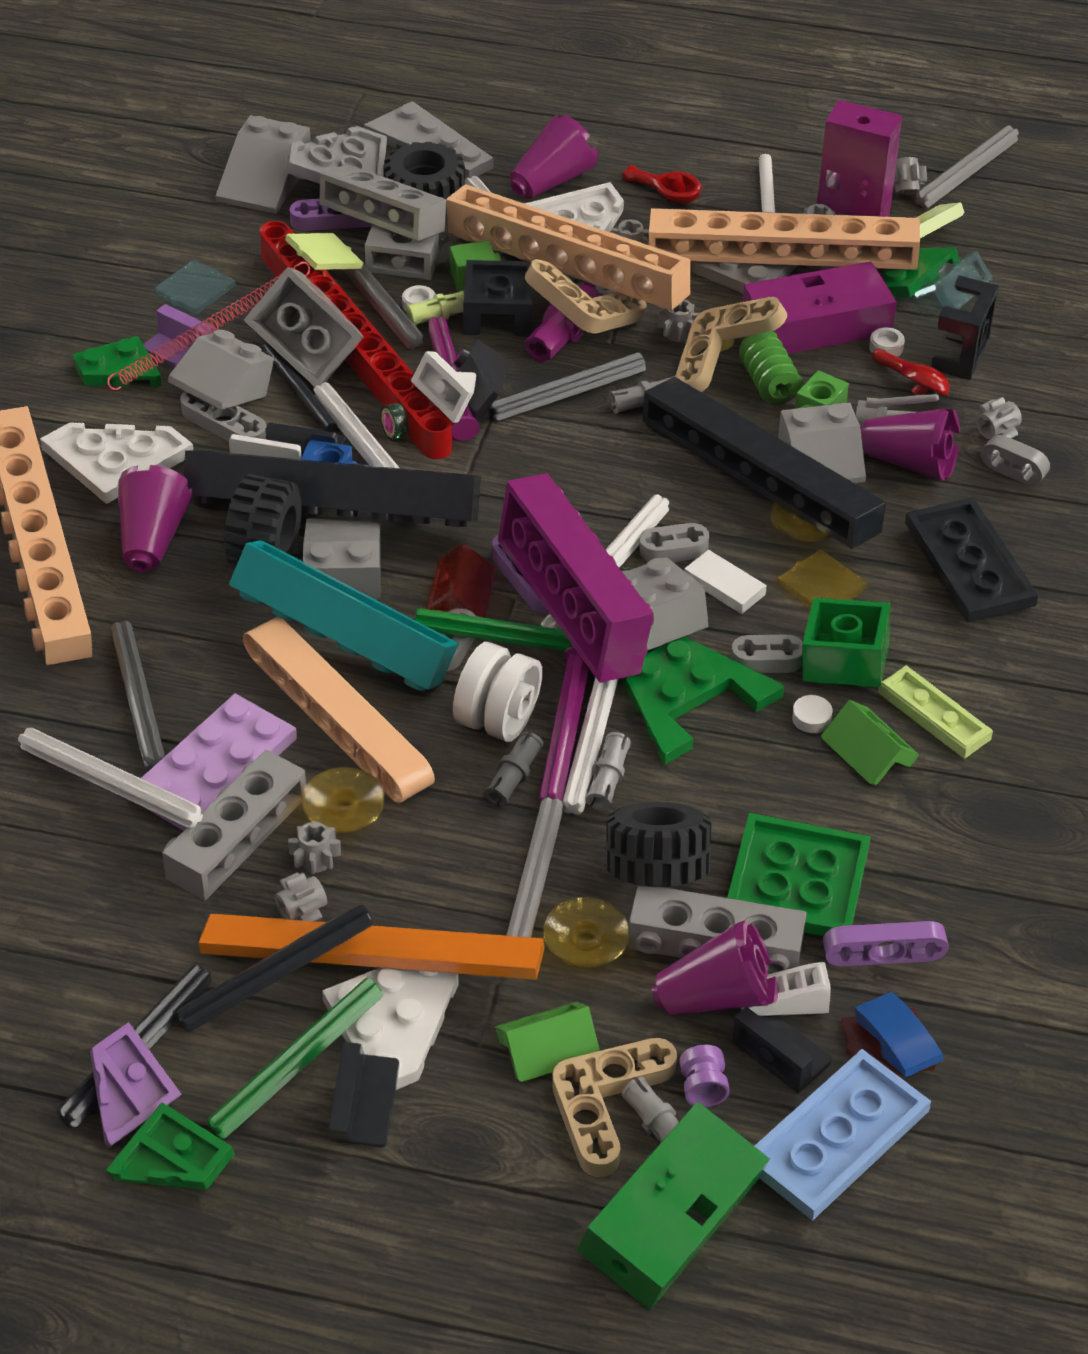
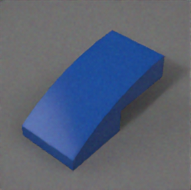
(900, 1033)

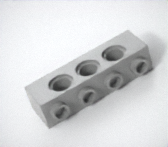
(382, 202)
(234, 824)
(681, 921)

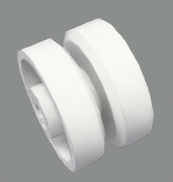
(497, 691)

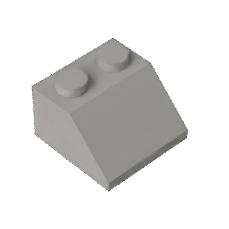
(223, 370)
(828, 436)

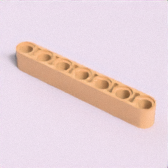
(338, 709)

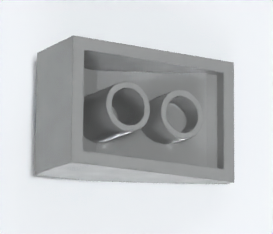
(257, 164)
(304, 326)
(346, 551)

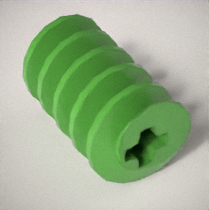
(770, 368)

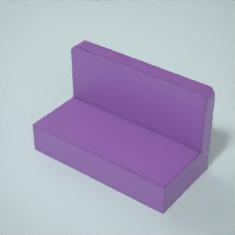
(170, 325)

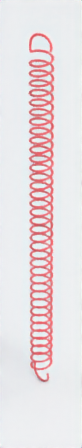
(231, 313)

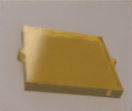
(822, 578)

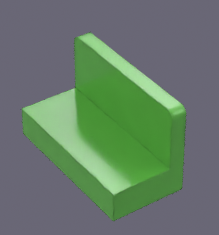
(867, 742)
(548, 1038)

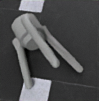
(875, 407)

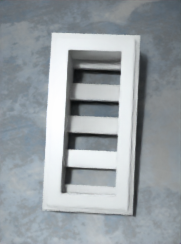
(799, 991)

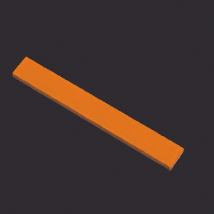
(381, 947)

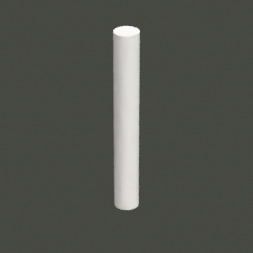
(766, 183)

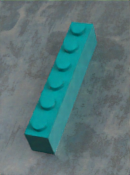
(343, 615)

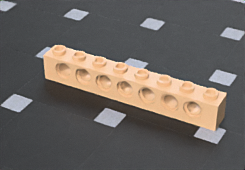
(786, 238)
(570, 246)
(39, 544)

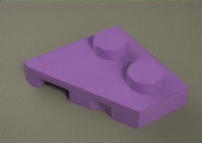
(128, 1083)

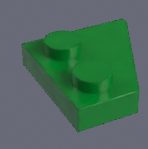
(909, 281)
(100, 362)
(171, 1153)

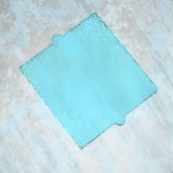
(195, 287)

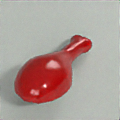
(672, 186)
(924, 375)

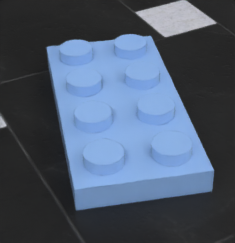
(839, 1133)

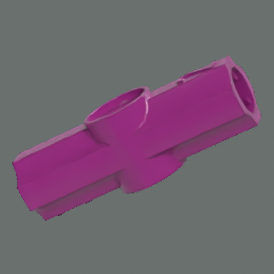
(555, 330)

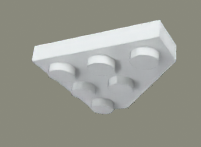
(593, 206)
(102, 455)
(404, 1018)

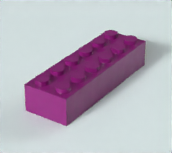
(575, 577)

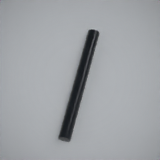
(300, 390)

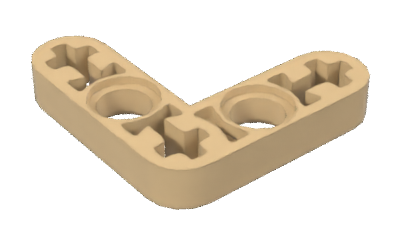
(587, 313)
(717, 325)
(596, 1085)

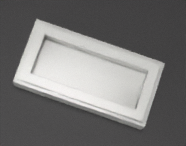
(726, 581)

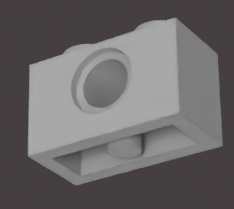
(400, 255)

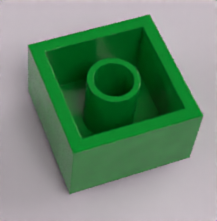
(846, 642)

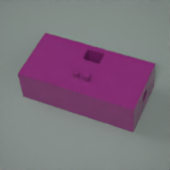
(859, 160)
(828, 305)

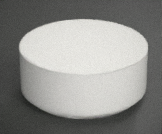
(416, 294)
(888, 340)
(812, 714)

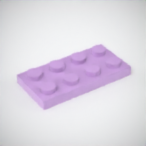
(219, 752)

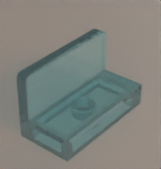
(943, 286)

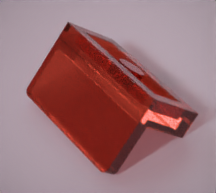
(462, 581)

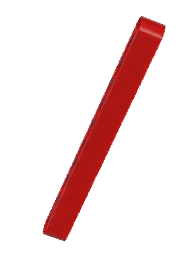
(373, 357)

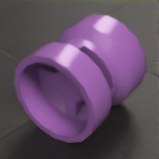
(704, 1075)

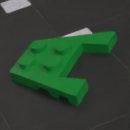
(682, 678)

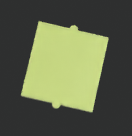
(324, 251)

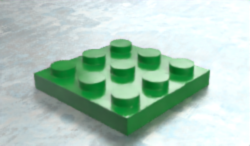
(801, 870)

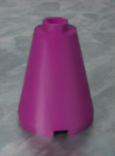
(553, 158)
(914, 441)
(150, 513)
(719, 975)

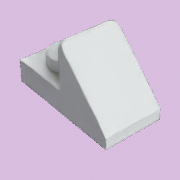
(444, 385)

